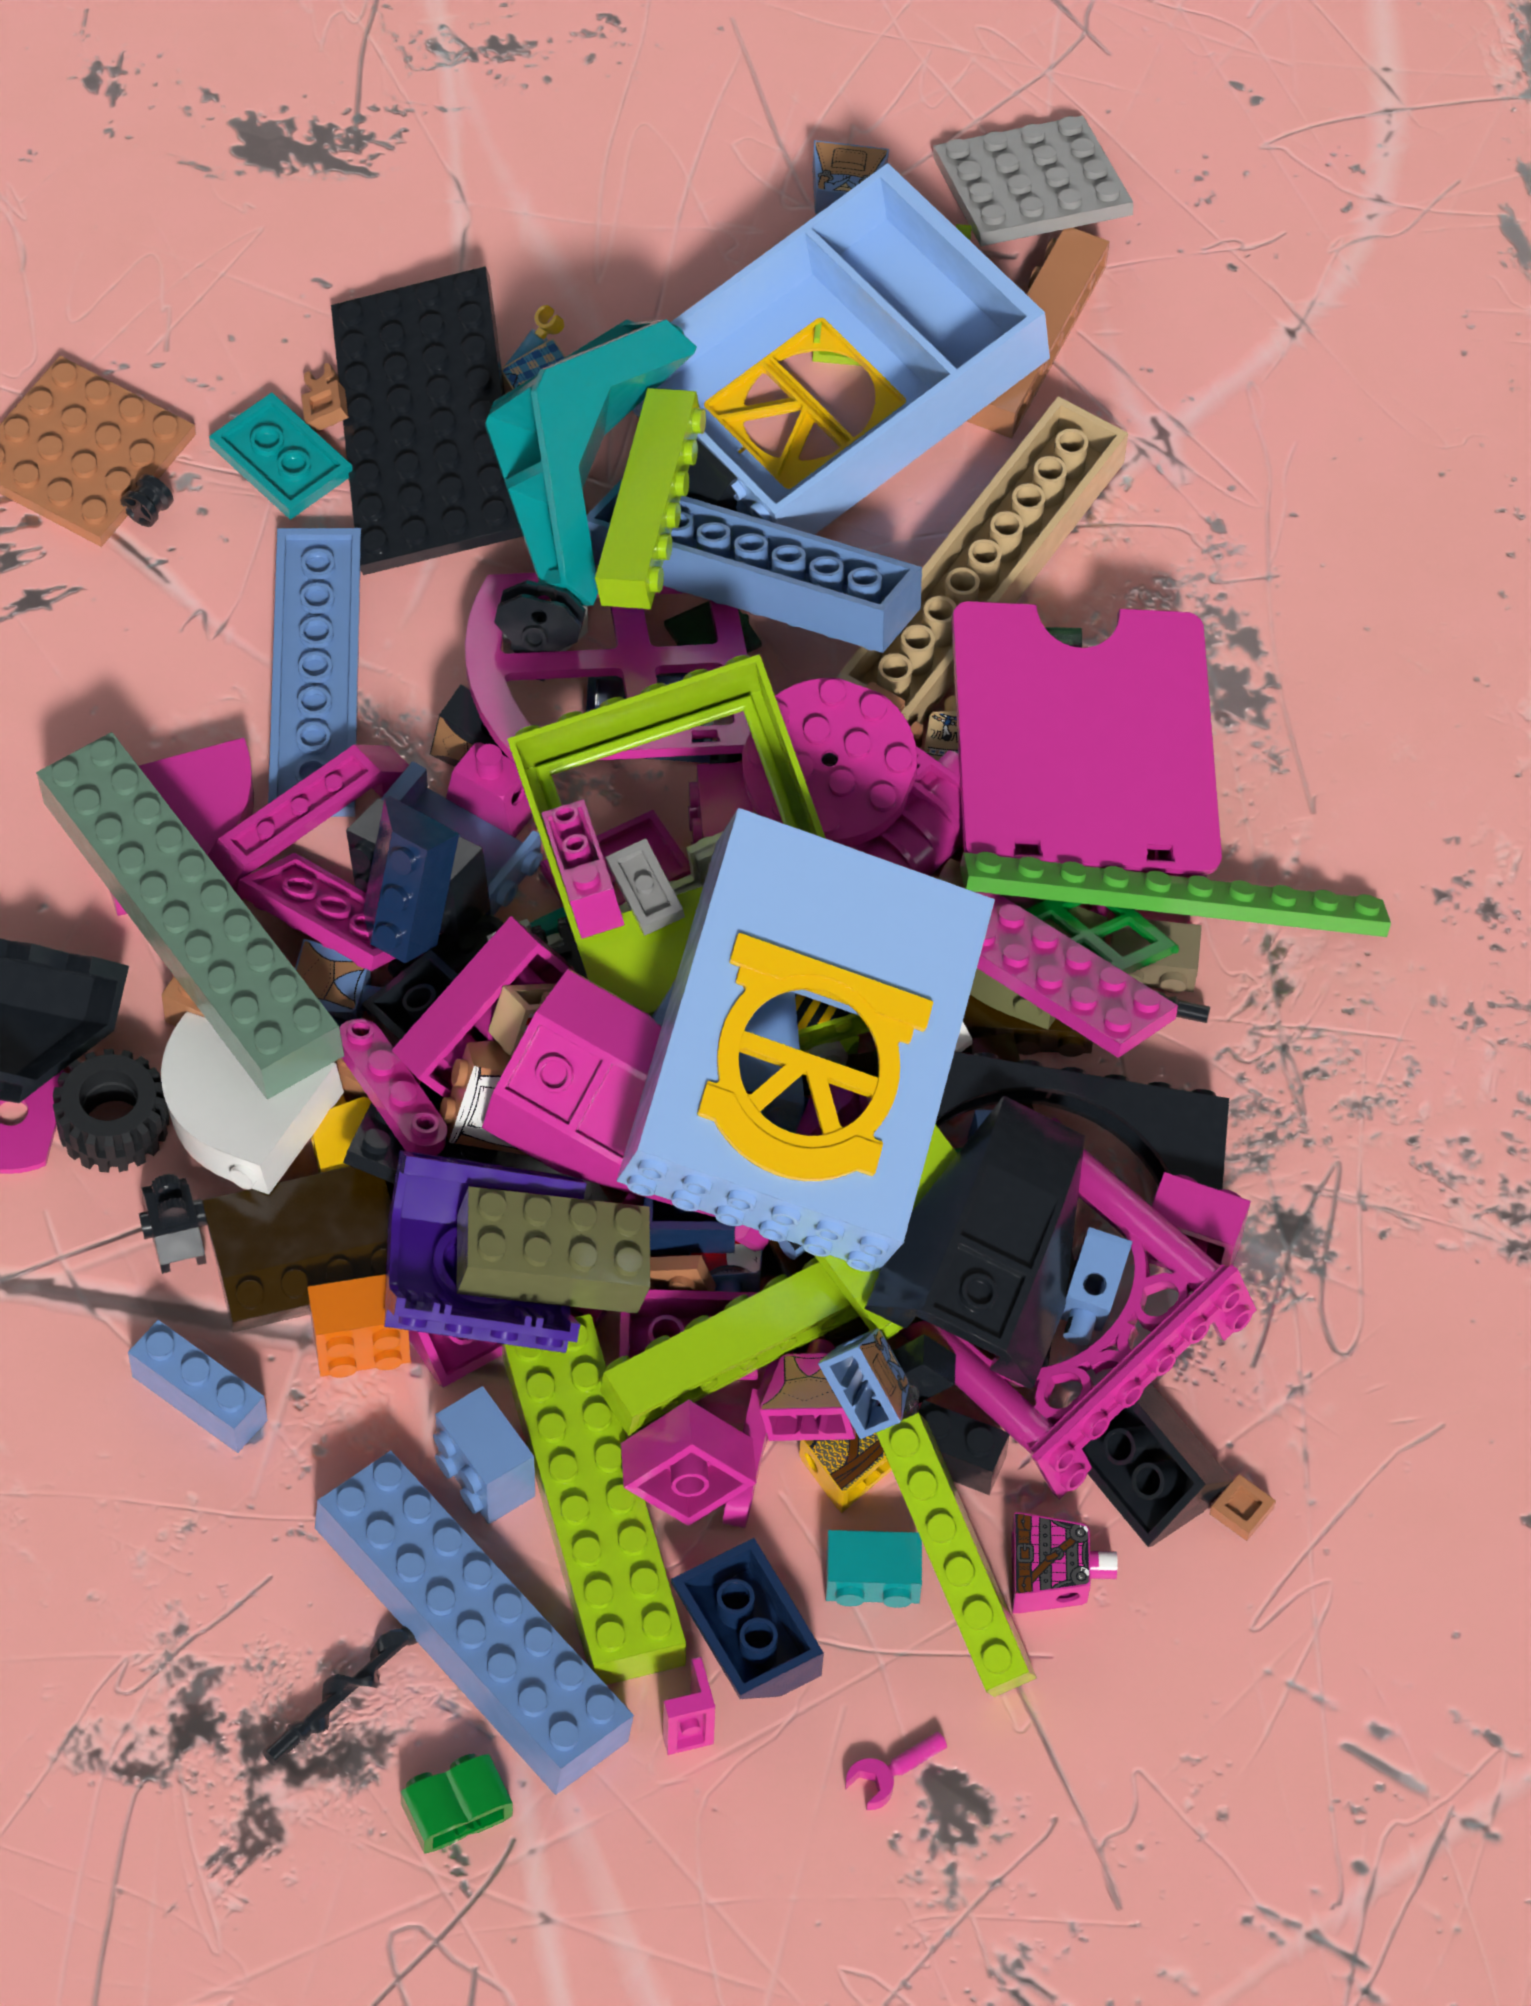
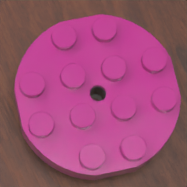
(851, 754)

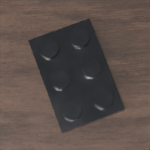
(378, 1149)

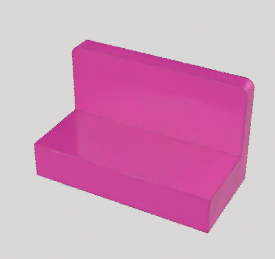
(690, 1718)

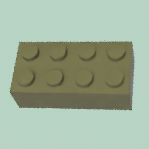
(553, 1250)

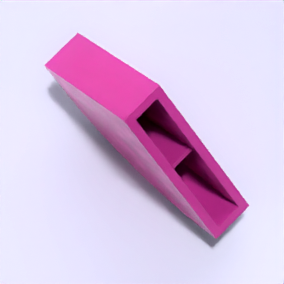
(205, 790)

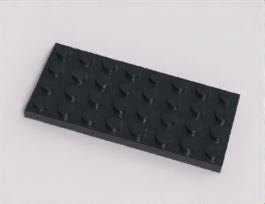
(418, 393)

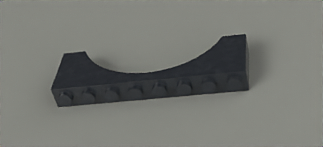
(1160, 1124)

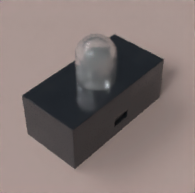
(927, 1368)

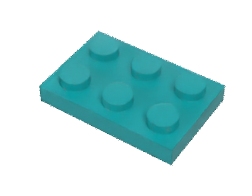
(280, 455)

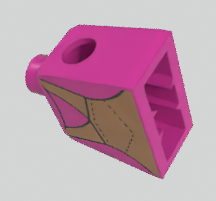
(802, 1401)

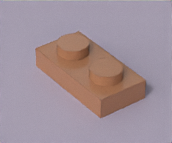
(680, 1274)

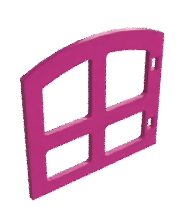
(632, 660)

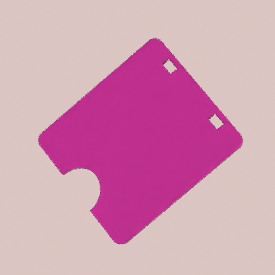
(1086, 744)

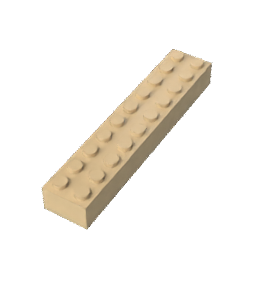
(997, 548)

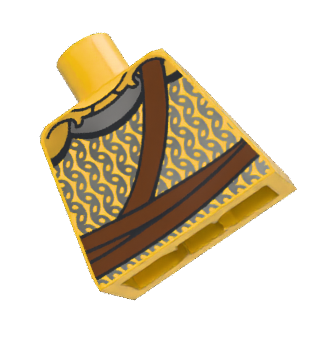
(845, 1466)

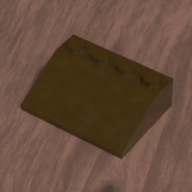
(296, 1238)

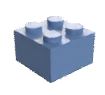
(484, 1456)

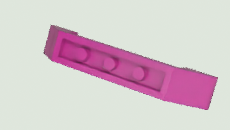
(305, 808)

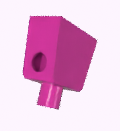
(490, 788)

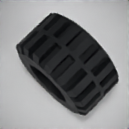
(105, 1080)

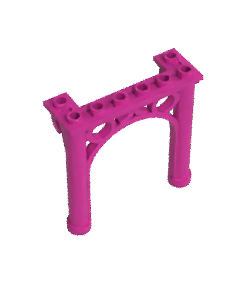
(1216, 1299)

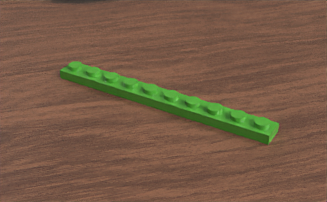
(1174, 894)

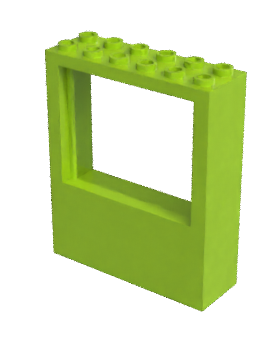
(623, 958)

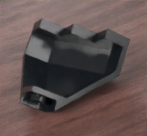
(51, 1012)

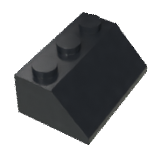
(1154, 1468)

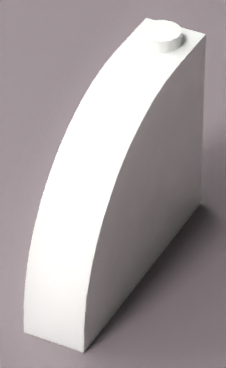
(226, 1116)

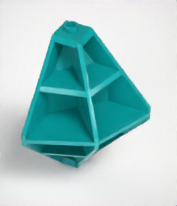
(552, 432)

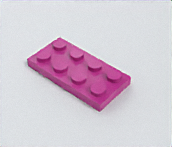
(316, 905)

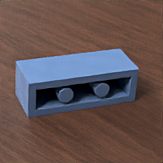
(198, 1386)

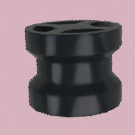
(147, 500)

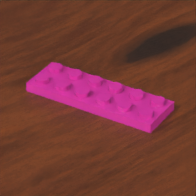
(1070, 980)

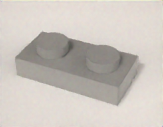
(645, 887)

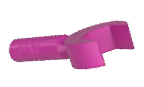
(883, 1775)

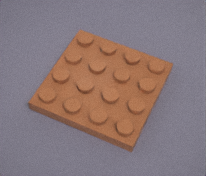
(82, 446)

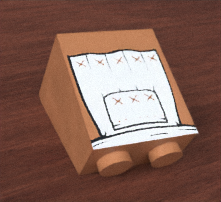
(473, 1084)

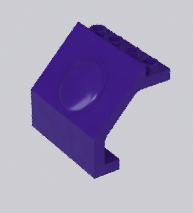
(424, 1255)

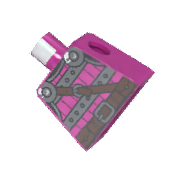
(1054, 1563)

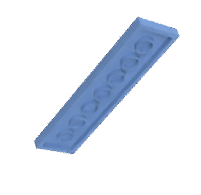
(314, 653)

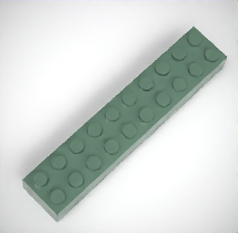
(191, 915)

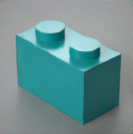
(873, 1567)

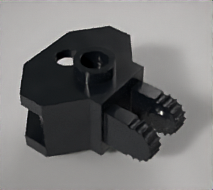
(538, 623)
(173, 1221)

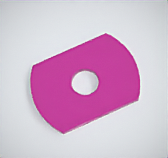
(28, 1144)

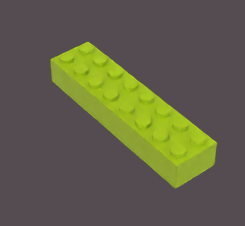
(595, 1523)

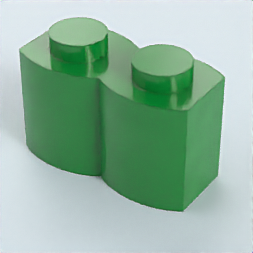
(456, 1802)

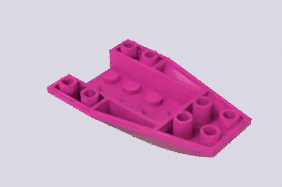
(577, 1082)

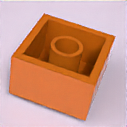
(351, 1328)

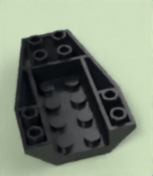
(993, 1242)

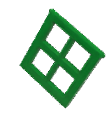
(1159, 948)

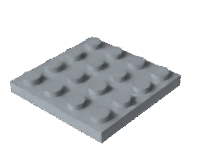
(1032, 180)

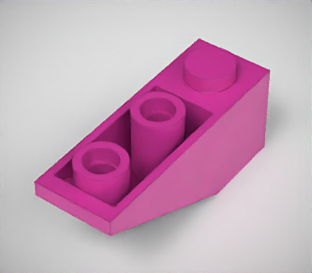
(583, 869)

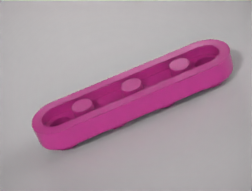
(392, 1088)

